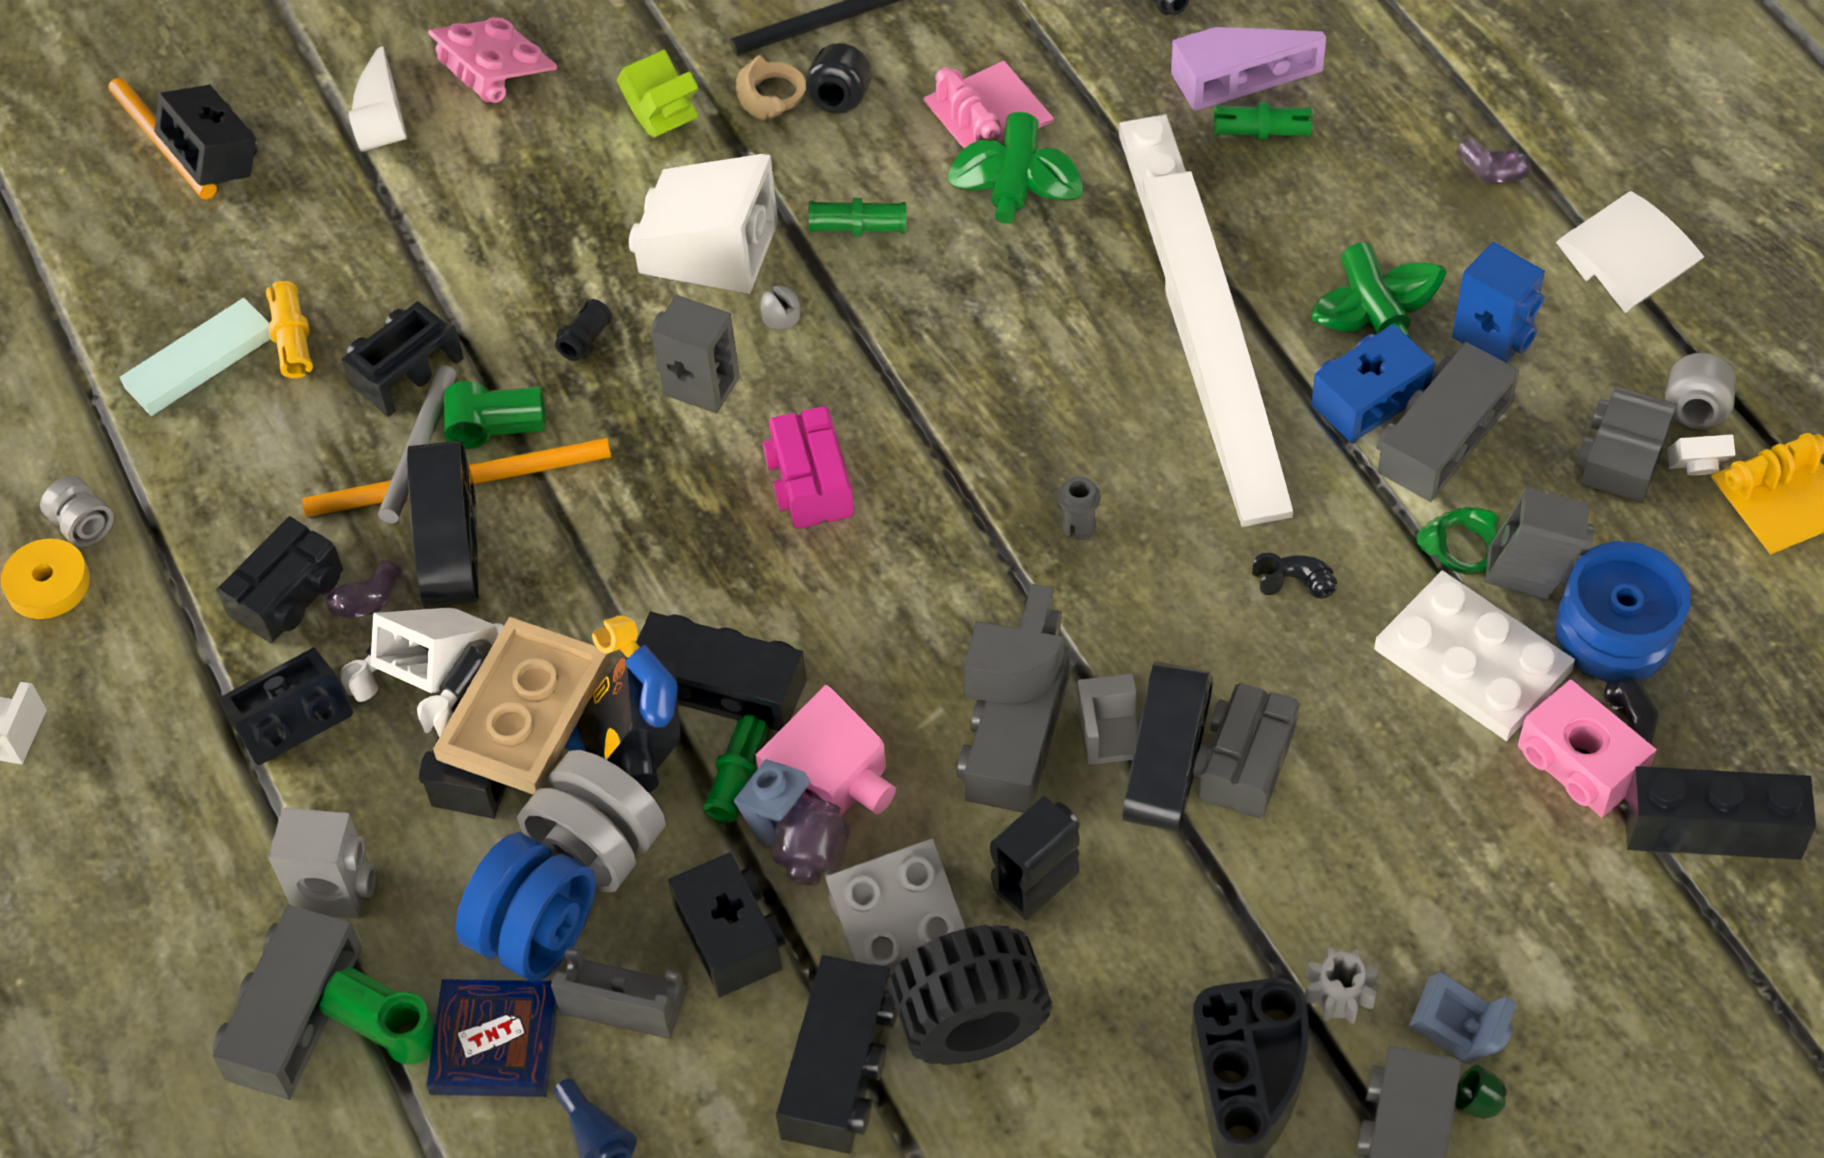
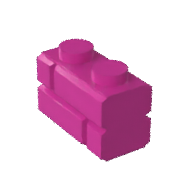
(810, 468)

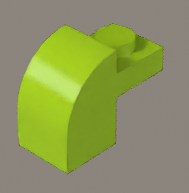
(658, 94)

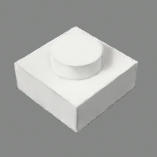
(1701, 454)

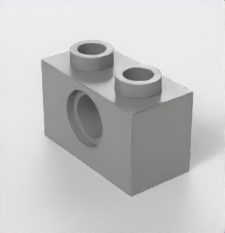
(322, 862)

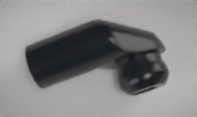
(1639, 707)

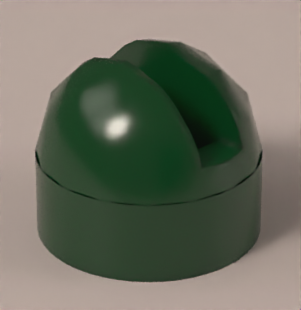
(1480, 1093)

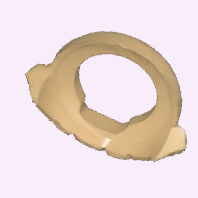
(765, 106)

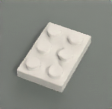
(1474, 655)

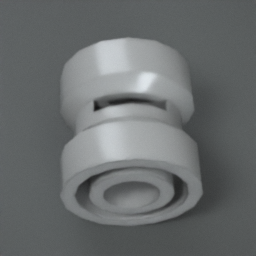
(77, 512)

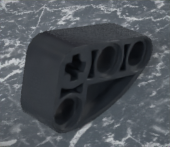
(443, 523)
(1167, 745)
(1260, 1049)

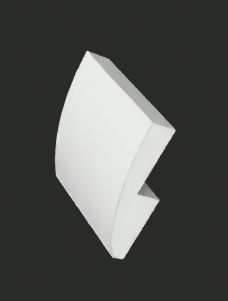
(1630, 250)

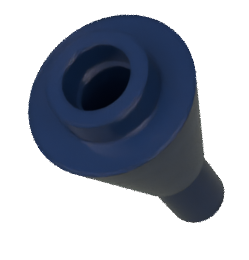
(593, 1129)

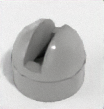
(773, 311)

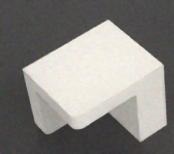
(19, 722)

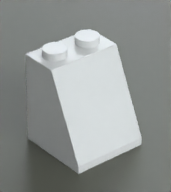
(708, 223)

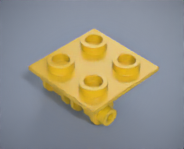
(1779, 492)

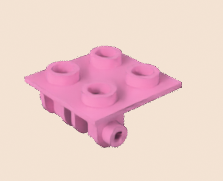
(487, 54)
(980, 103)

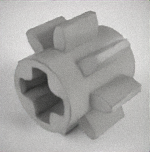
(1341, 985)

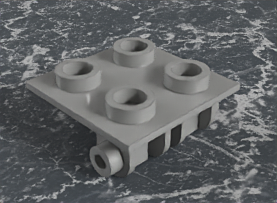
(894, 904)

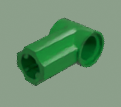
(476, 413)
(379, 1013)

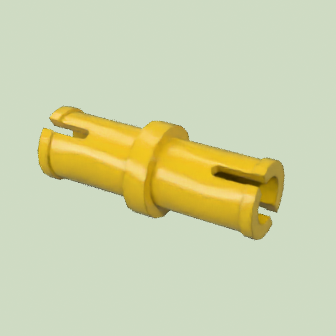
(289, 329)

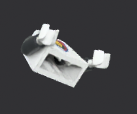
(427, 649)

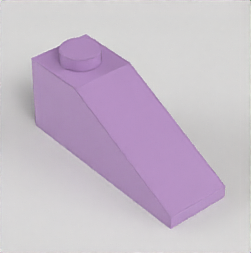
(1242, 61)

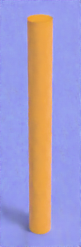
(146, 120)

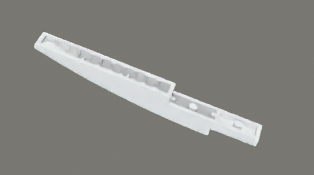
(1207, 321)

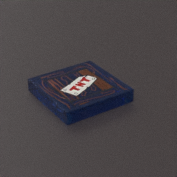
(492, 1038)

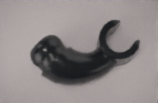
(1309, 570)

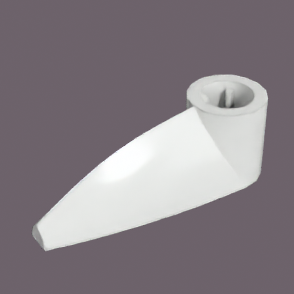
(375, 108)

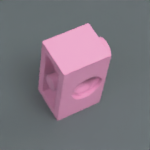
(1578, 720)

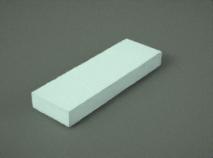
(196, 356)

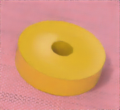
(47, 598)

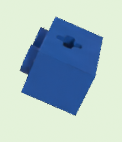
(1499, 303)
(1371, 382)

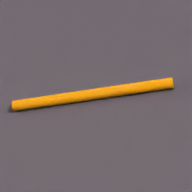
(481, 473)

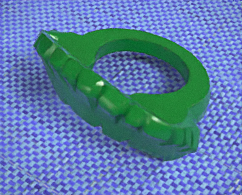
(1433, 536)

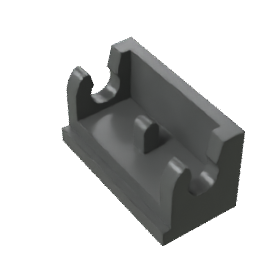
(619, 995)

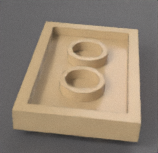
(522, 705)

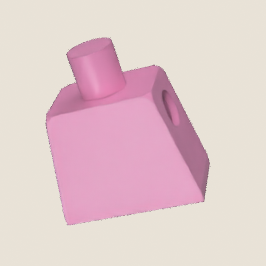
(836, 753)

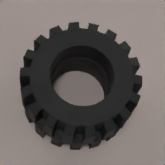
(970, 994)

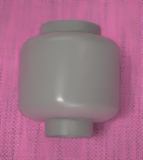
(1702, 390)

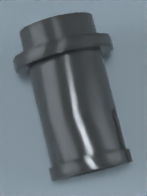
(1079, 500)

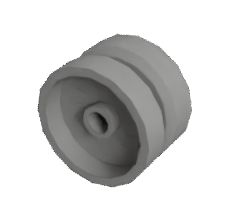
(594, 817)

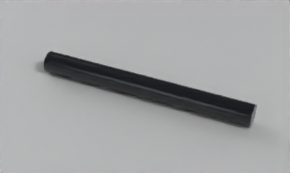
(804, 23)

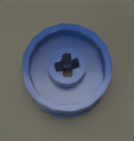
(1622, 611)
(525, 906)

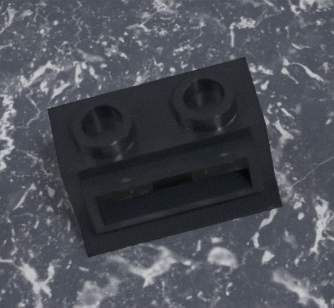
(398, 350)

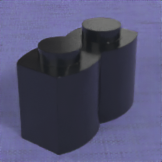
(1035, 856)

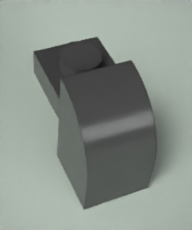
(1017, 663)

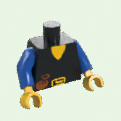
(634, 708)

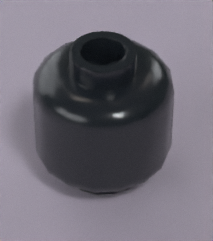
(838, 78)

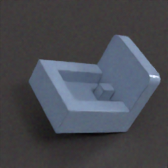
(770, 797)
(1461, 1020)

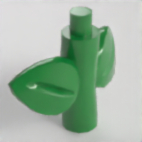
(1016, 168)
(1374, 296)

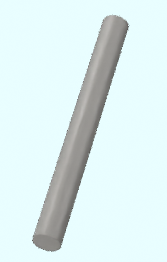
(421, 434)

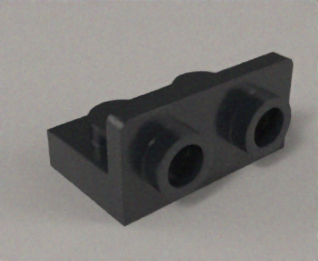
(286, 706)

